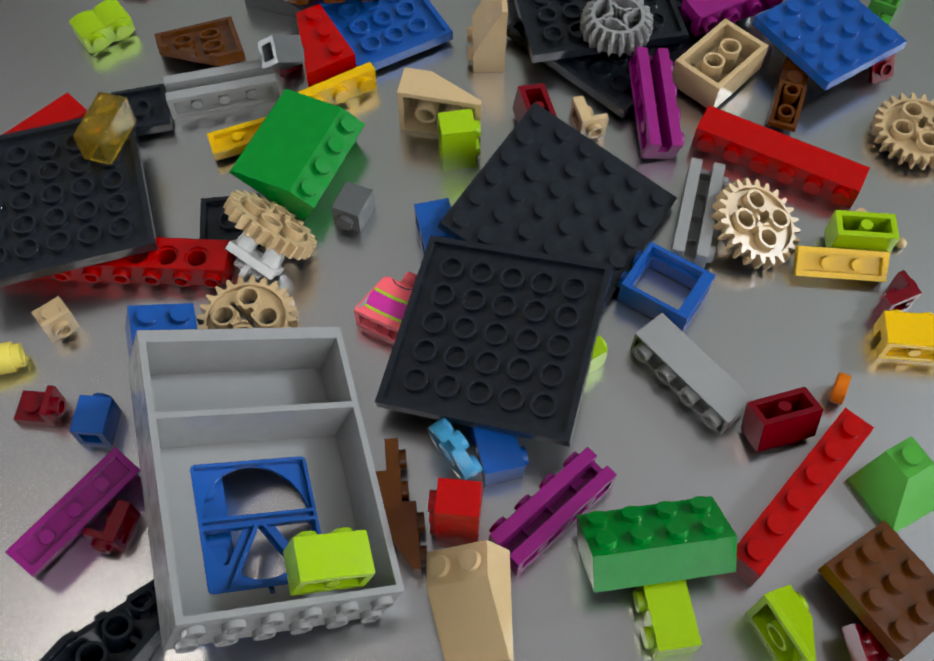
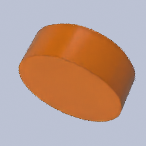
(840, 388)

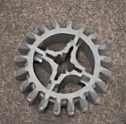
(616, 25)

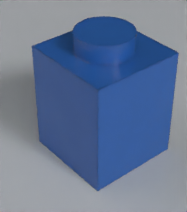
(95, 420)

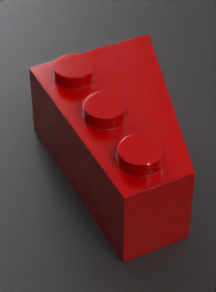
(324, 46)
(455, 511)

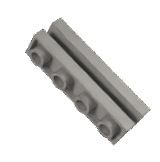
(220, 88)
(694, 221)
(690, 373)

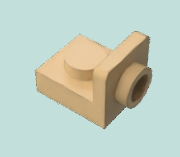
(584, 121)
(55, 319)

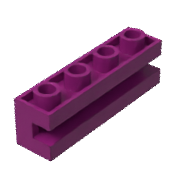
(709, 13)
(655, 104)
(552, 508)
(73, 513)

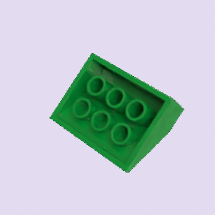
(297, 151)

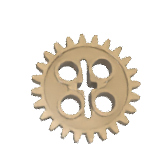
(906, 129)
(755, 223)
(270, 225)
(269, 304)

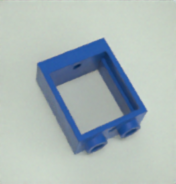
(674, 267)

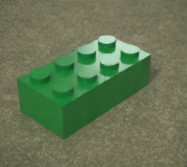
(656, 543)

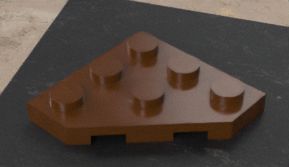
(206, 43)

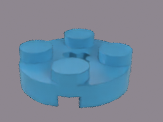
(452, 446)

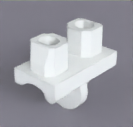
(253, 261)

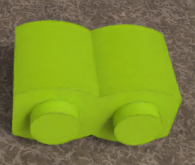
(102, 25)

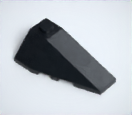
(121, 634)

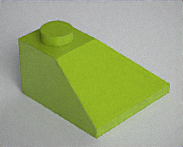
(785, 624)

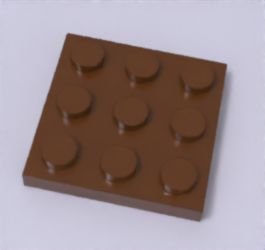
(885, 589)

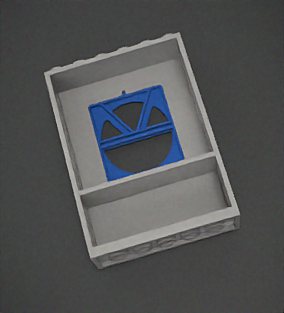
(266, 403)

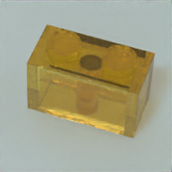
(104, 128)

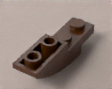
(788, 97)
(402, 513)

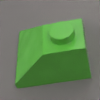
(897, 485)

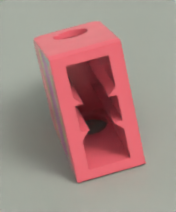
(385, 306)

